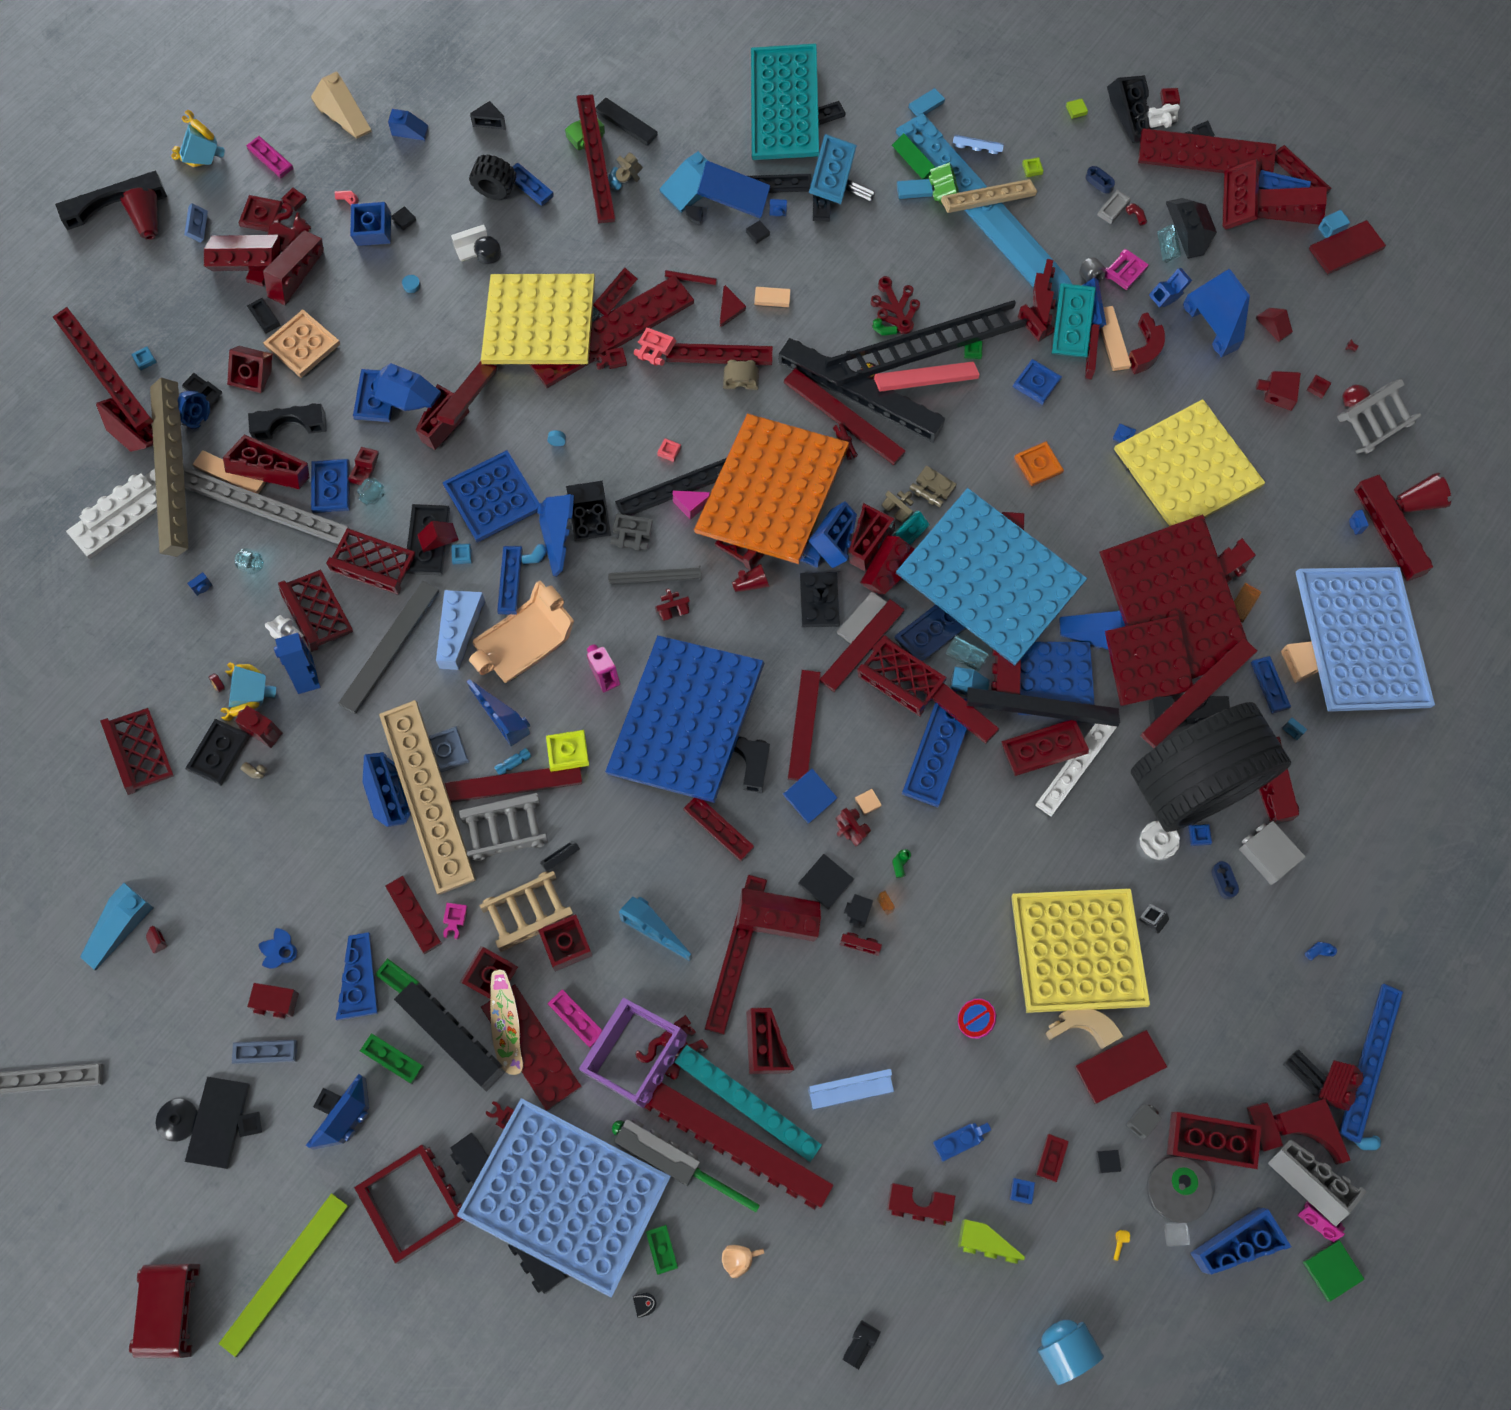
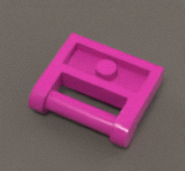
(1129, 272)

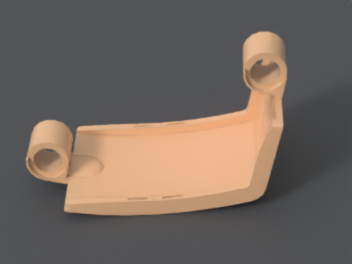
(524, 638)

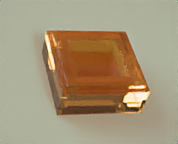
(885, 902)

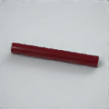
(690, 277)

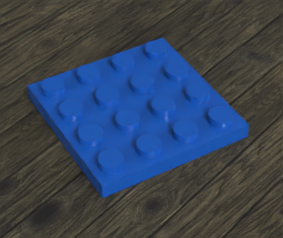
(492, 496)
(1058, 672)

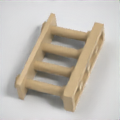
(525, 930)

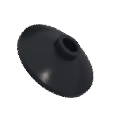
(183, 1127)

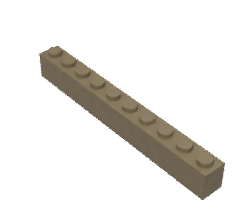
(169, 468)

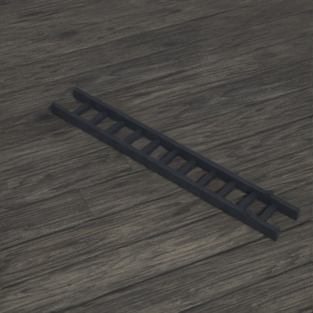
(922, 333)

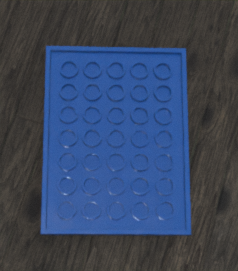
(685, 718)

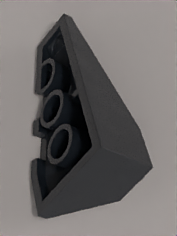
(1129, 100)

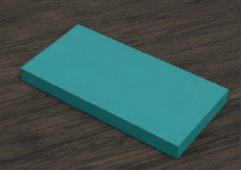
(1073, 320)

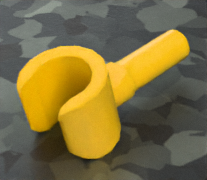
(1122, 1236)

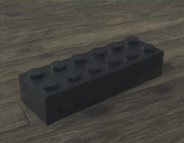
(453, 1040)

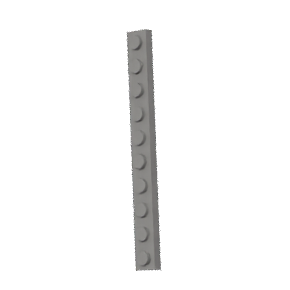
(263, 506)

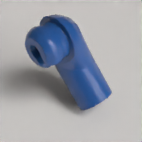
(1321, 948)

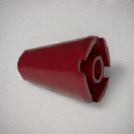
(142, 210)
(1425, 495)

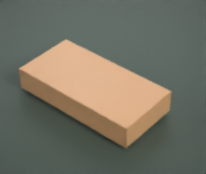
(772, 297)

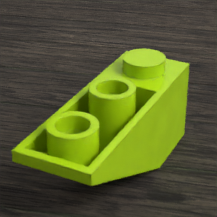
(980, 1237)

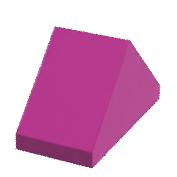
(690, 502)

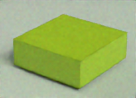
(1076, 108)
(1032, 167)

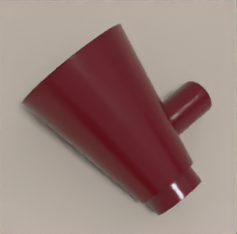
(751, 580)

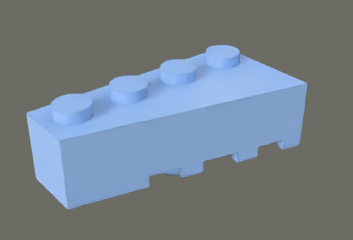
(457, 623)

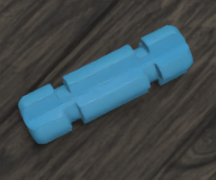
(513, 761)

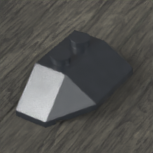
(1192, 225)

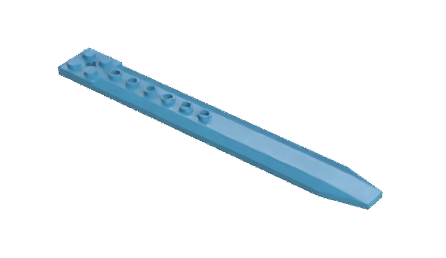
(993, 219)

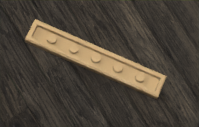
(988, 195)

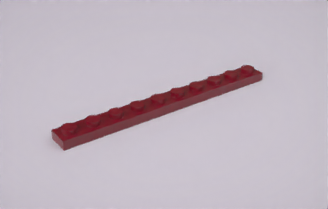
(103, 369)

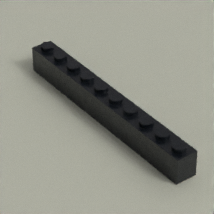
(863, 392)

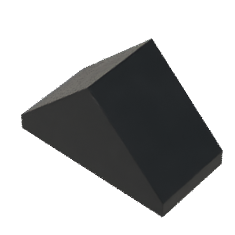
(488, 117)

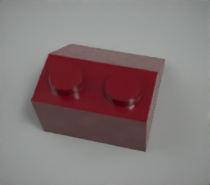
(249, 368)
(481, 968)

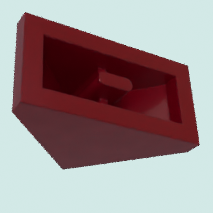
(1276, 322)
(436, 535)

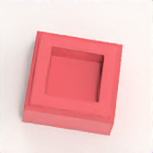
(669, 450)

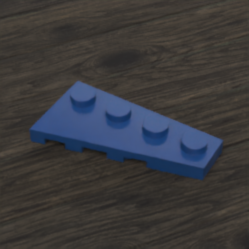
(358, 987)

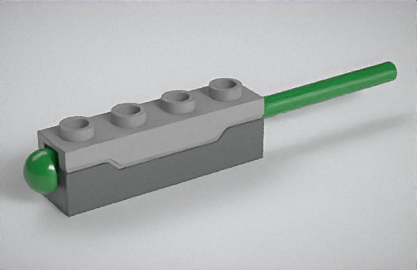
(668, 1158)

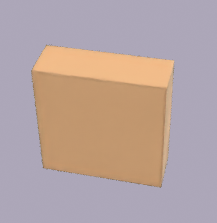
(868, 802)

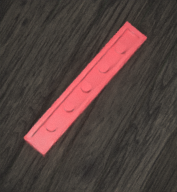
(926, 376)

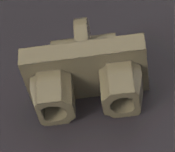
(629, 168)
(892, 501)

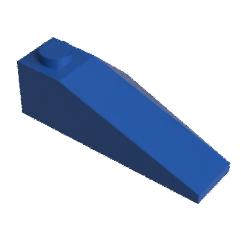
(553, 521)
(1090, 627)
(505, 718)

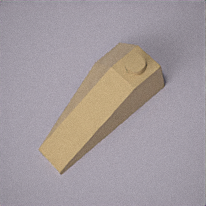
(337, 102)

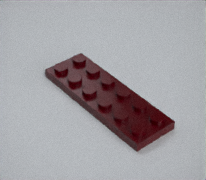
(542, 1061)

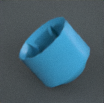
(1068, 1350)

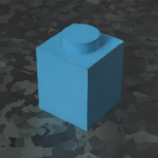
(1334, 223)

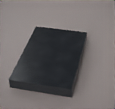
(217, 752)

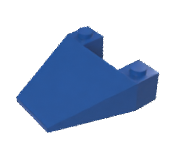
(1224, 307)

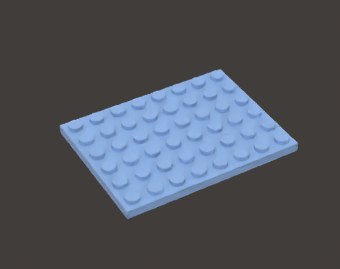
(1364, 639)
(564, 1197)

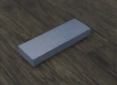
(264, 1052)

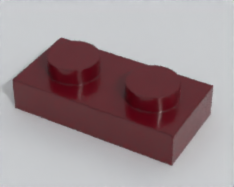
(852, 941)
(1052, 1158)

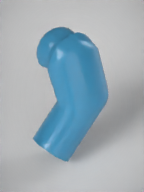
(613, 181)
(536, 556)
(1370, 1143)

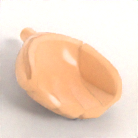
(738, 1259)

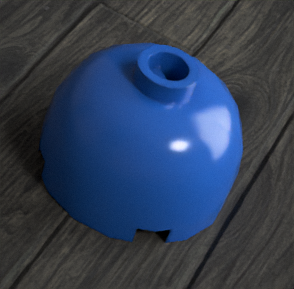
(193, 408)

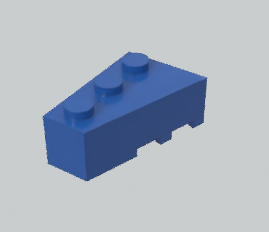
(834, 533)

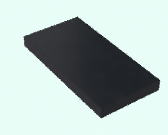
(431, 561)
(217, 1123)

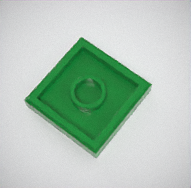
(1333, 1270)

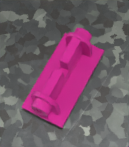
(1324, 1226)

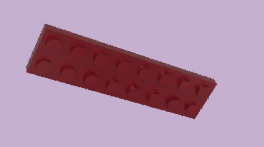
(1202, 152)

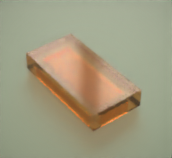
(1245, 600)

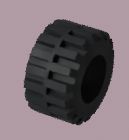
(492, 177)

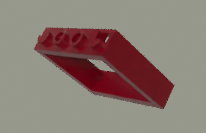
(378, 1219)

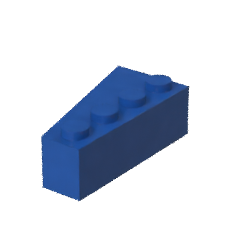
(1241, 1242)

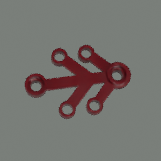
(895, 307)

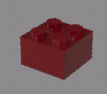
(565, 942)

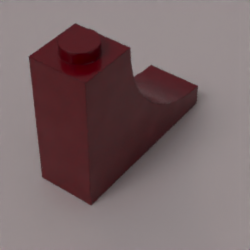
(1316, 1123)

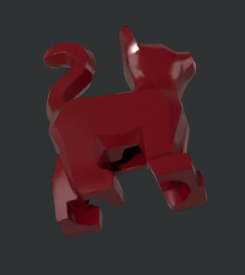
(288, 234)
(673, 1070)

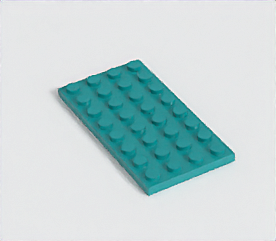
(784, 102)

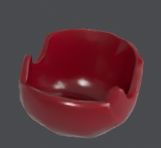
(1354, 394)

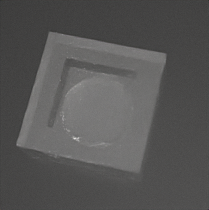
(1176, 1234)

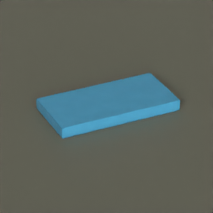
(832, 169)

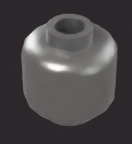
(1091, 269)

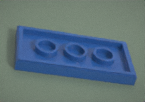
(733, 189)

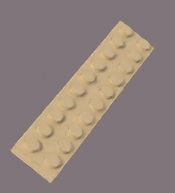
(427, 797)

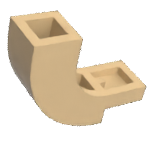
(1093, 1021)

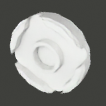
(1157, 842)

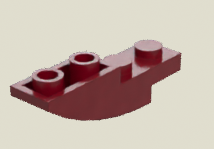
(1042, 293)

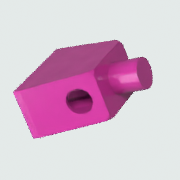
(602, 668)

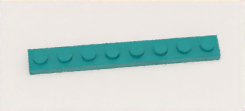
(748, 1103)

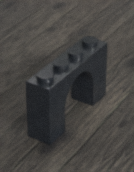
(756, 758)

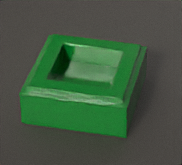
(973, 350)

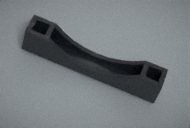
(79, 209)

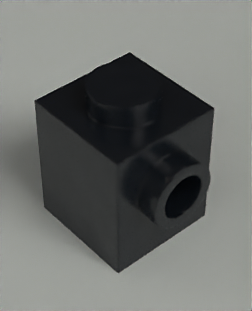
(858, 910)

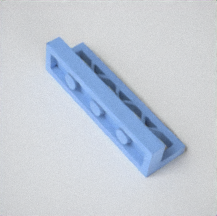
(851, 1089)

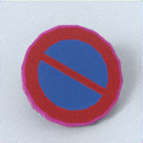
(977, 1018)

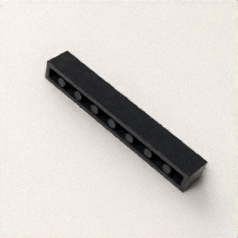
(473, 1158)

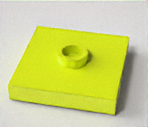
(567, 750)

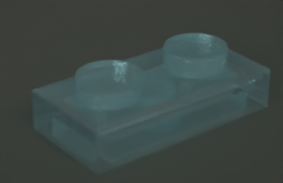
(1169, 243)
(966, 653)

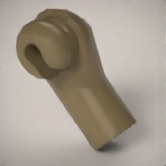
(256, 773)

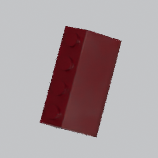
(241, 252)
(778, 915)

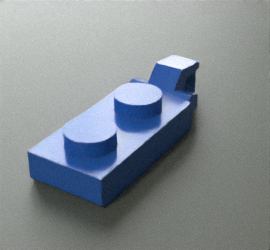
(960, 1140)

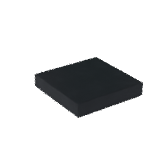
(826, 881)

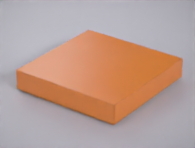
(1038, 463)

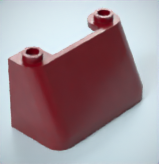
(163, 1311)

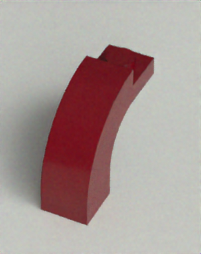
(1146, 356)

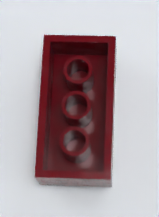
(1214, 1140)

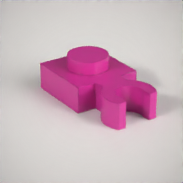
(454, 916)

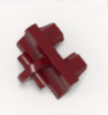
(681, 604)
(850, 828)

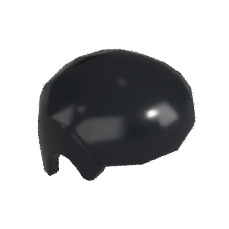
(487, 249)

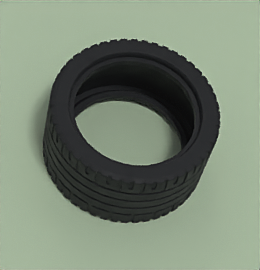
(1210, 766)

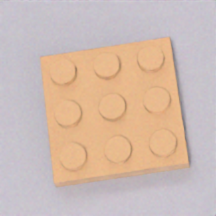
(301, 343)

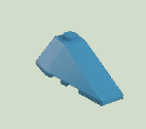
(119, 918)
(645, 920)

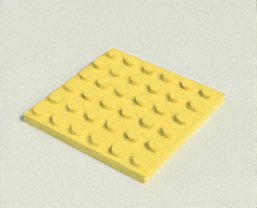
(538, 319)
(1189, 465)
(1079, 950)

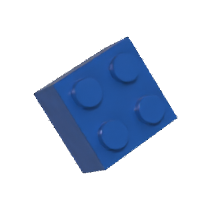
(370, 223)

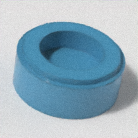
(411, 283)
(556, 438)

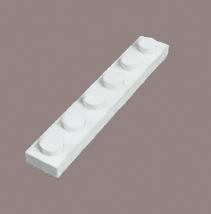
(1074, 769)

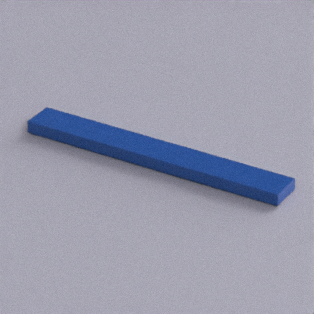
(1372, 1061)

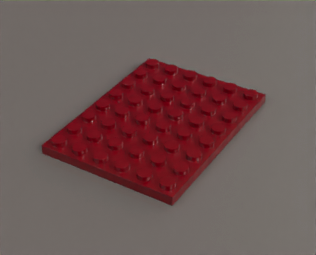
(1182, 576)

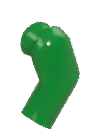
(883, 330)
(899, 861)

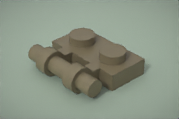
(934, 482)

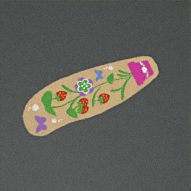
(505, 1024)

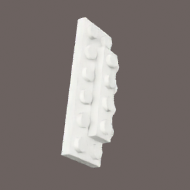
(115, 514)

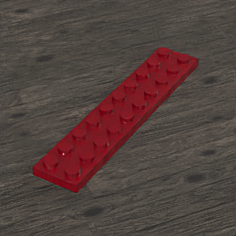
(624, 325)

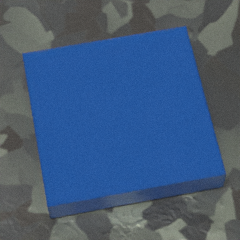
(1037, 381)
(809, 796)

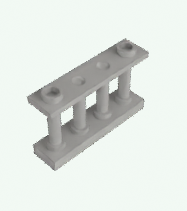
(1365, 407)
(491, 812)

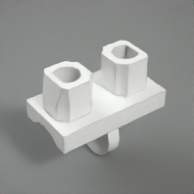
(1163, 116)
(281, 627)

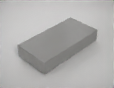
(1114, 206)

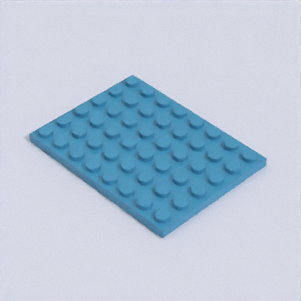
(991, 576)

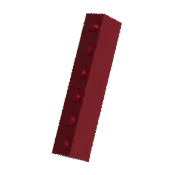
(1393, 528)

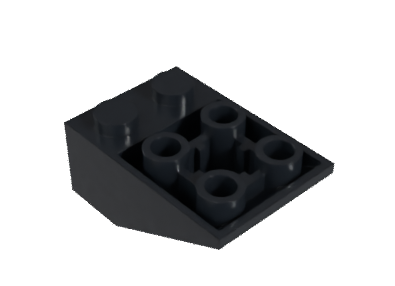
(589, 511)

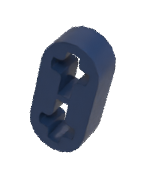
(1100, 179)
(1221, 882)

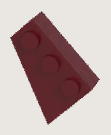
(431, 430)
(869, 535)
(882, 571)
(765, 1046)

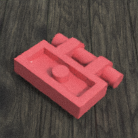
(656, 341)

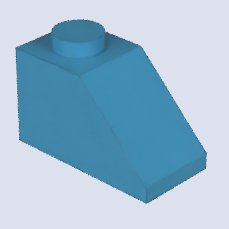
(964, 678)

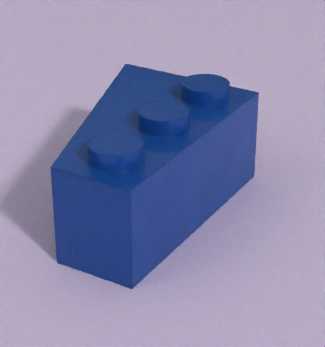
(297, 662)

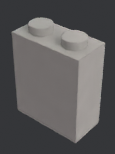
(1271, 852)

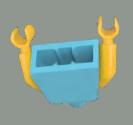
(198, 144)
(246, 689)

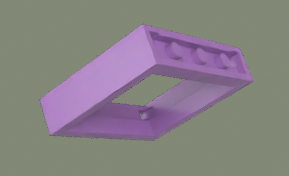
(610, 1036)

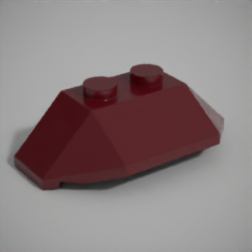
(121, 428)

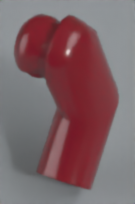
(1139, 212)

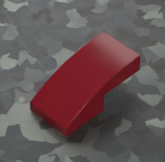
(364, 465)
(1262, 1116)

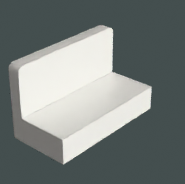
(465, 240)

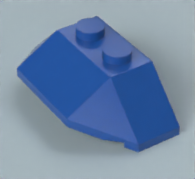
(404, 389)
(384, 790)
(344, 1117)

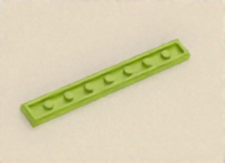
(283, 1275)

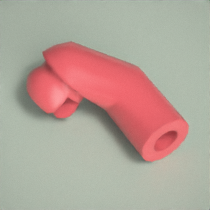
(348, 196)

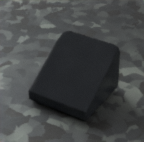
(1154, 918)

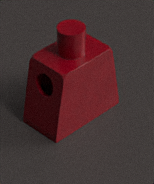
(1281, 388)

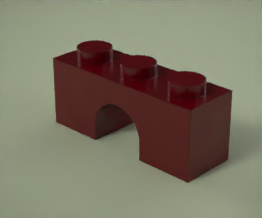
(939, 1209)

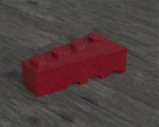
(1293, 204)
(265, 463)

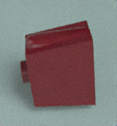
(258, 726)

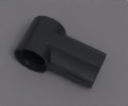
(863, 1340)

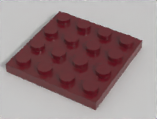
(1149, 660)

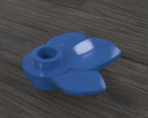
(275, 949)

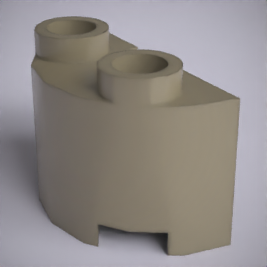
(741, 374)

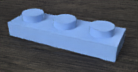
(978, 144)

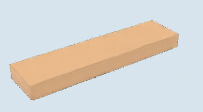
(1114, 341)
(215, 467)

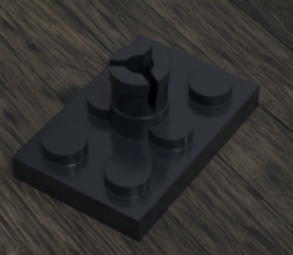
(819, 599)

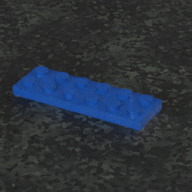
(935, 758)

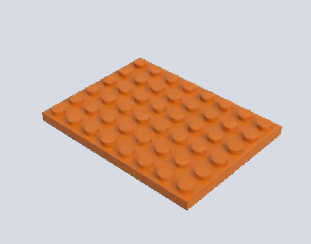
(772, 488)

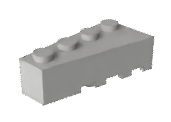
(1316, 1182)

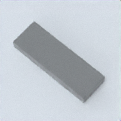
(861, 617)

